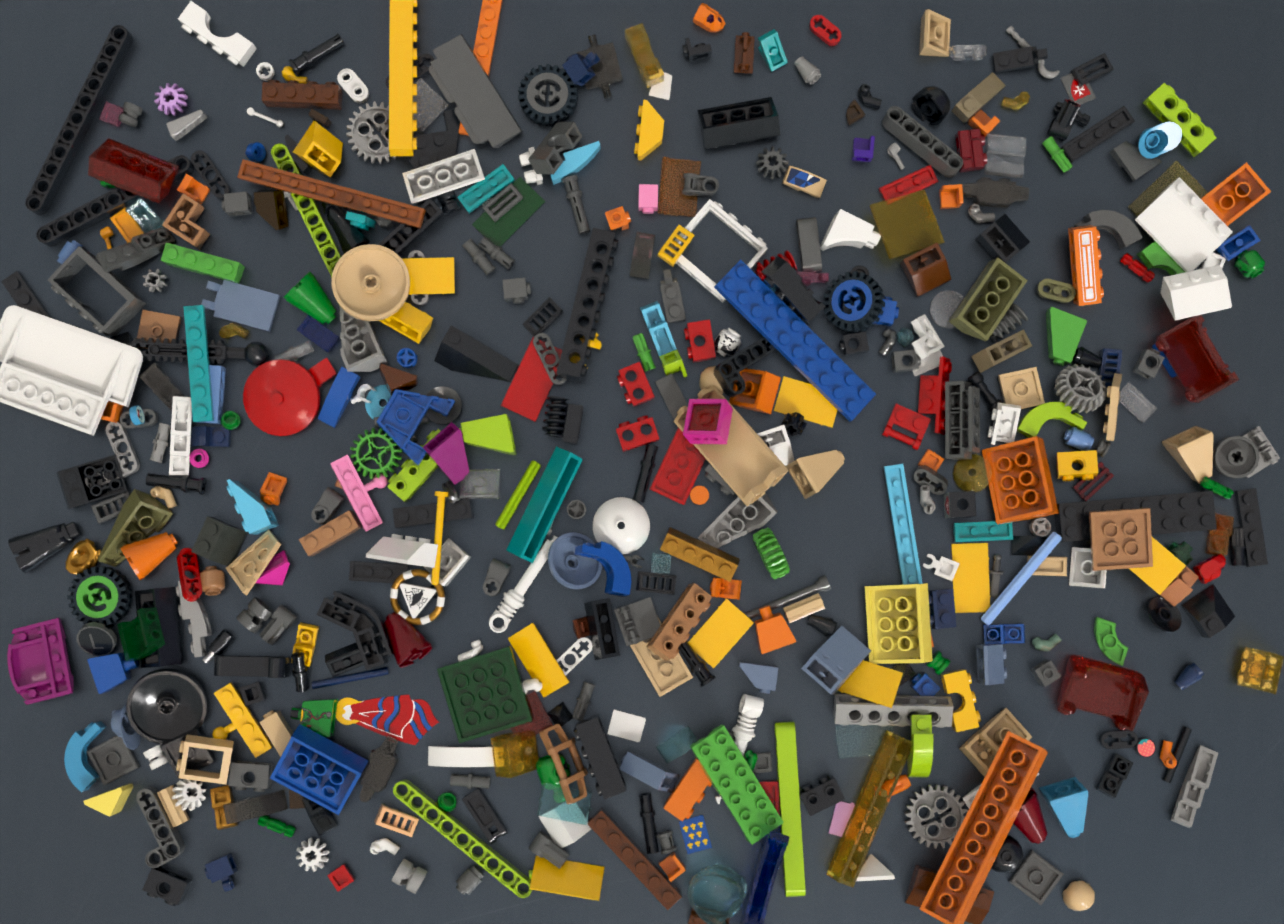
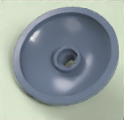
(583, 570)

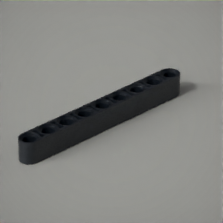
(108, 209)

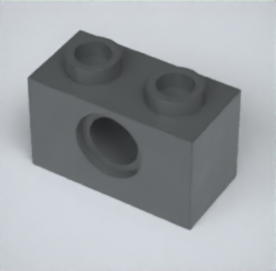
(261, 770)

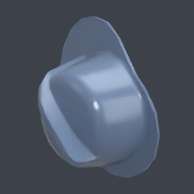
(122, 728)

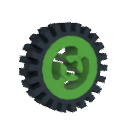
(84, 593)

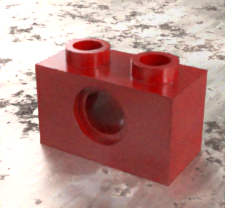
(703, 330)

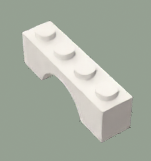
(198, 21)

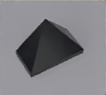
(1026, 545)

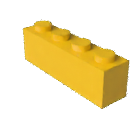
(410, 322)

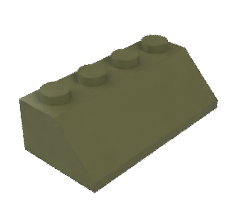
(988, 300)

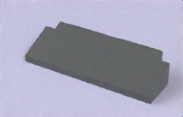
(477, 100)

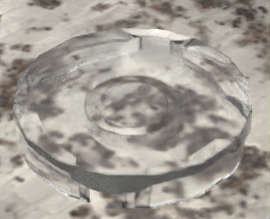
(944, 306)

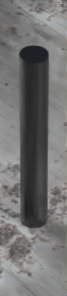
(1178, 753)

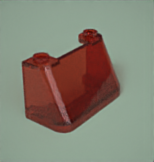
(1195, 359)
(1103, 691)

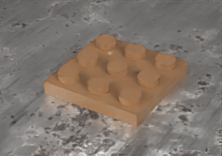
(1121, 539)

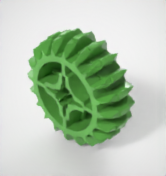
(367, 457)
(771, 553)

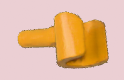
(106, 233)

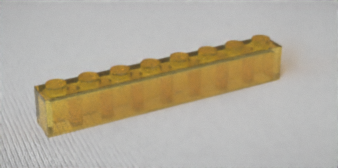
(869, 809)

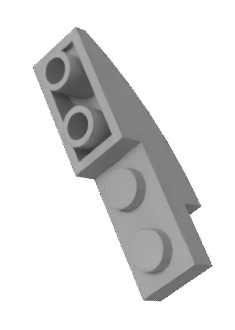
(199, 619)

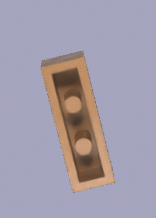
(330, 533)

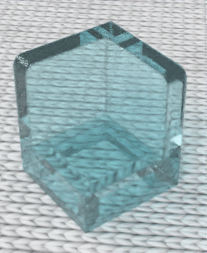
(660, 563)

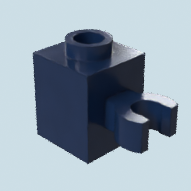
(580, 68)
(222, 869)

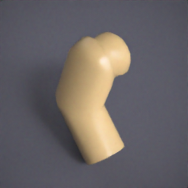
(165, 494)

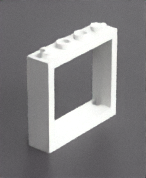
(731, 221)

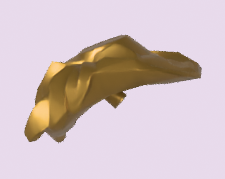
(82, 557)

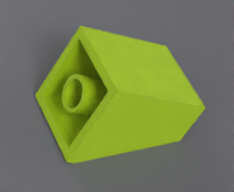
(490, 433)

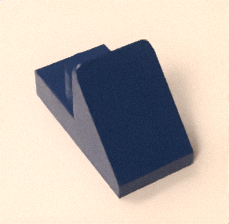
(210, 437)

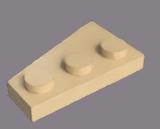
(1111, 409)

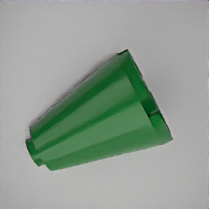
(311, 299)

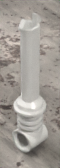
(514, 597)
(750, 709)

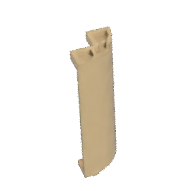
(745, 459)

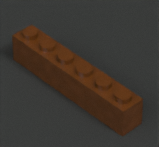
(634, 858)

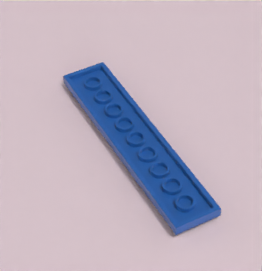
(794, 340)

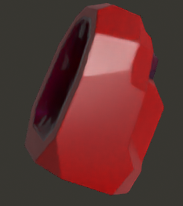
(1210, 568)

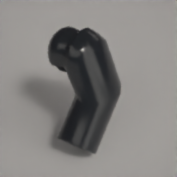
(866, 97)

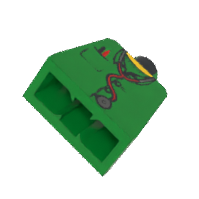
(317, 715)

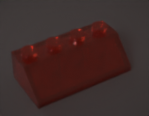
(132, 170)

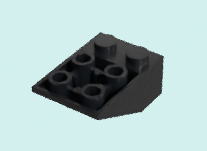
(78, 493)

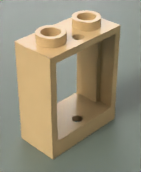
(205, 743)

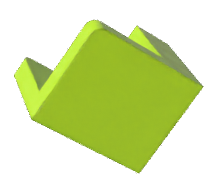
(673, 363)

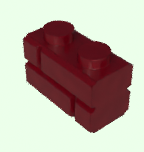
(970, 149)

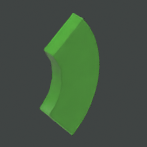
(1108, 641)

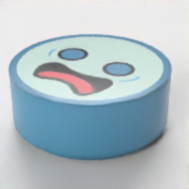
(137, 415)

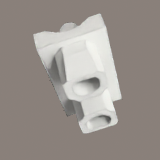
(530, 176)

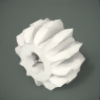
(194, 799)
(305, 856)

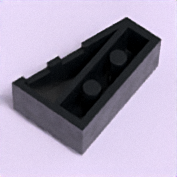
(791, 289)

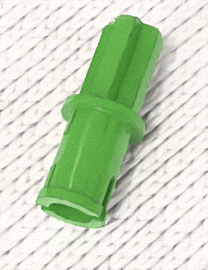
(1057, 154)
(643, 352)

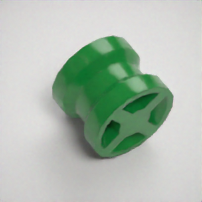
(939, 663)

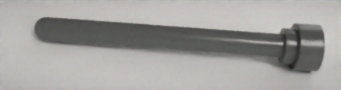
(820, 585)

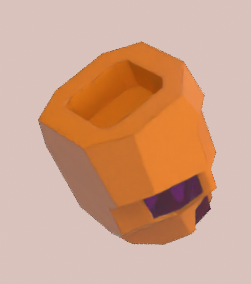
(709, 19)

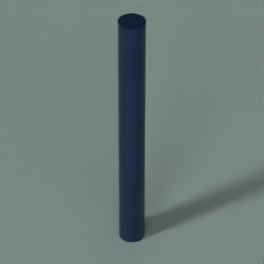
(350, 677)

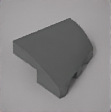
(1132, 160)

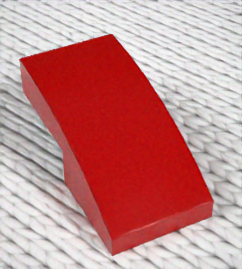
(323, 371)

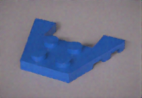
(404, 415)

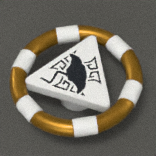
(416, 597)

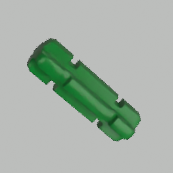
(1217, 488)
(276, 825)

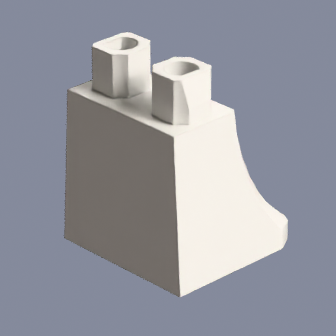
(849, 231)

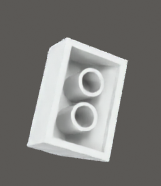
(1196, 292)
(405, 551)

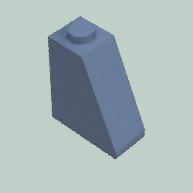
(649, 772)

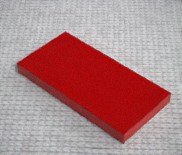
(531, 383)
(678, 469)

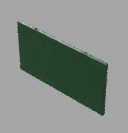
(513, 219)

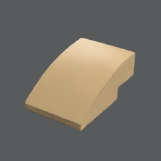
(985, 743)

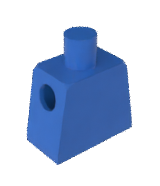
(111, 671)

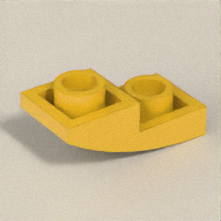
(306, 641)

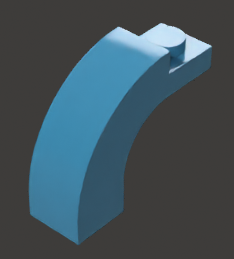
(76, 759)

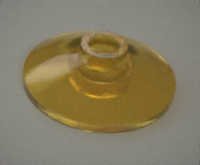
(979, 480)

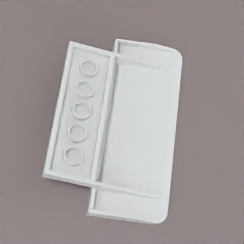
(63, 369)

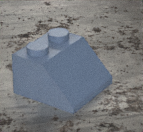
(991, 664)

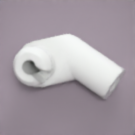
(477, 648)
(532, 684)
(382, 845)

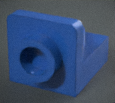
(924, 685)

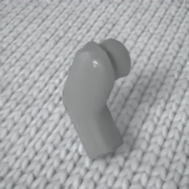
(926, 500)

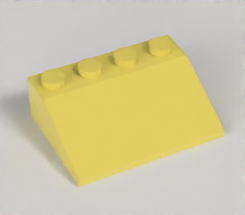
(898, 623)

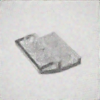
(429, 105)

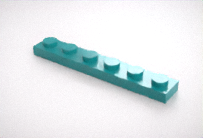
(198, 363)

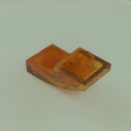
(1219, 538)

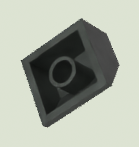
(219, 541)

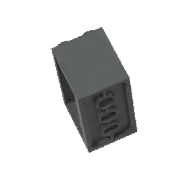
(68, 271)

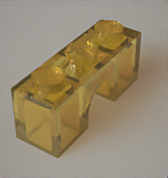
(641, 50)

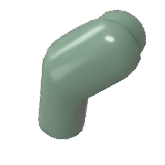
(1046, 645)

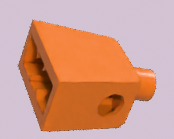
(772, 631)

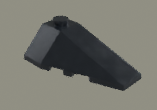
(467, 355)

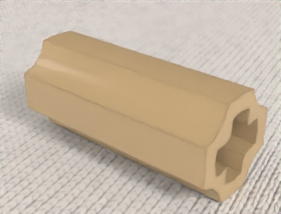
(803, 608)
(175, 813)

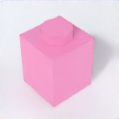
(648, 198)

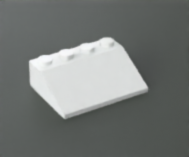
(1183, 225)

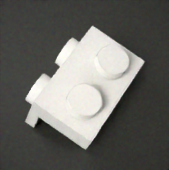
(1005, 423)

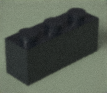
(602, 629)

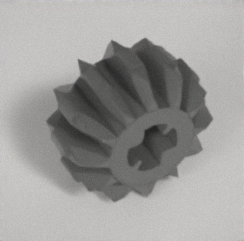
(772, 155)

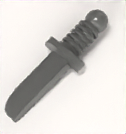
(996, 575)

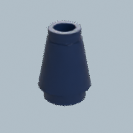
(1189, 676)

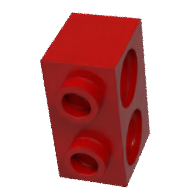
(639, 383)
(638, 439)

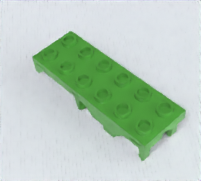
(736, 784)

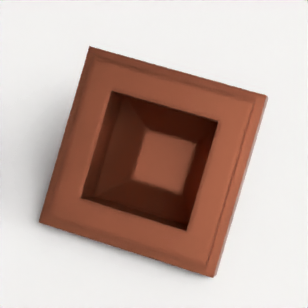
(581, 627)

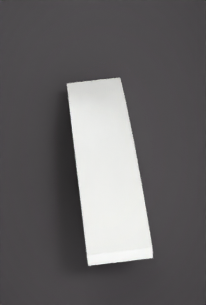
(180, 436)

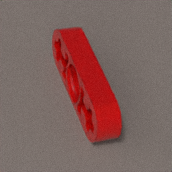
(184, 580)

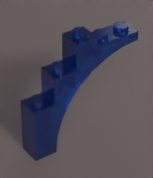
(764, 878)

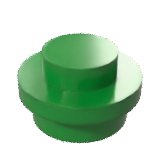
(230, 420)
(446, 802)

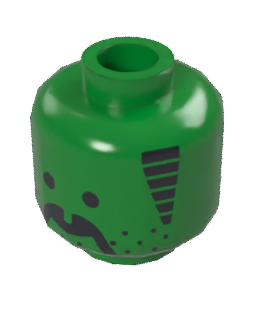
(1250, 263)

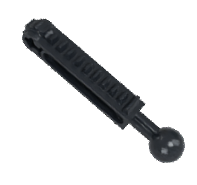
(254, 353)

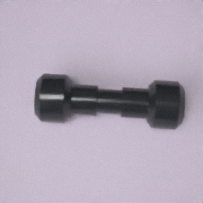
(977, 381)

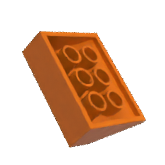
(1021, 481)

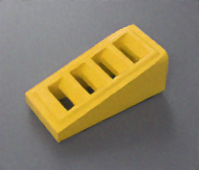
(667, 258)

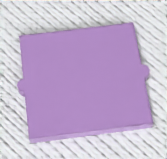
(840, 817)

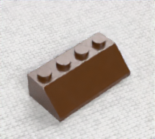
(922, 881)

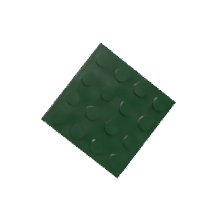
(485, 694)

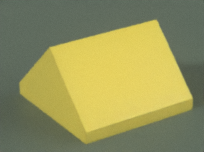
(111, 801)

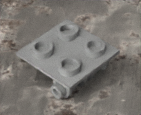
(1266, 451)

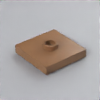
(158, 325)

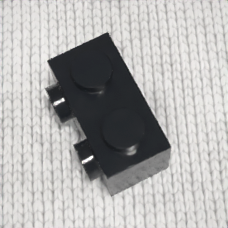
(821, 795)

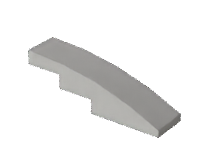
(1194, 786)

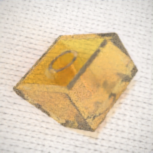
(1260, 670)

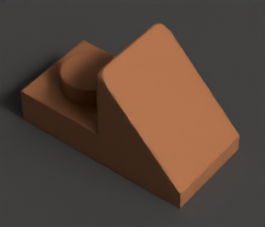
(1180, 587)

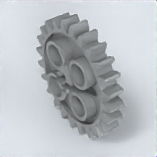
(363, 141)
(928, 799)

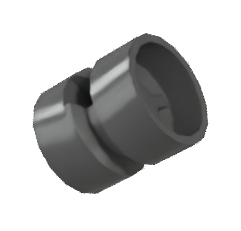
(254, 615)

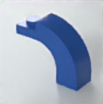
(614, 563)

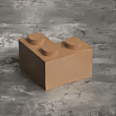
(182, 221)

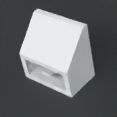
(779, 443)

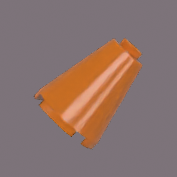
(148, 553)

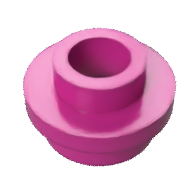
(205, 458)

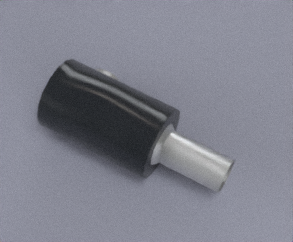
(219, 645)

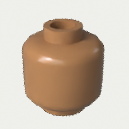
(212, 581)

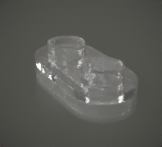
(960, 52)

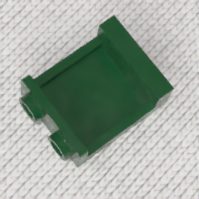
(141, 635)

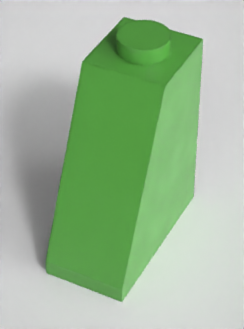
(1063, 335)

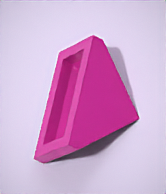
(275, 570)

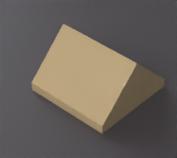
(934, 34)

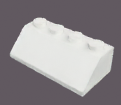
(443, 176)

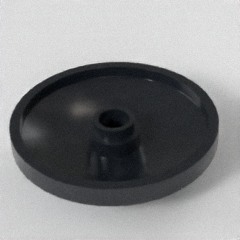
(166, 705)

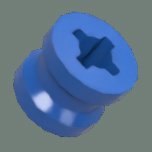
(404, 356)

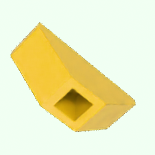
(649, 130)

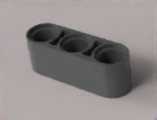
(809, 244)

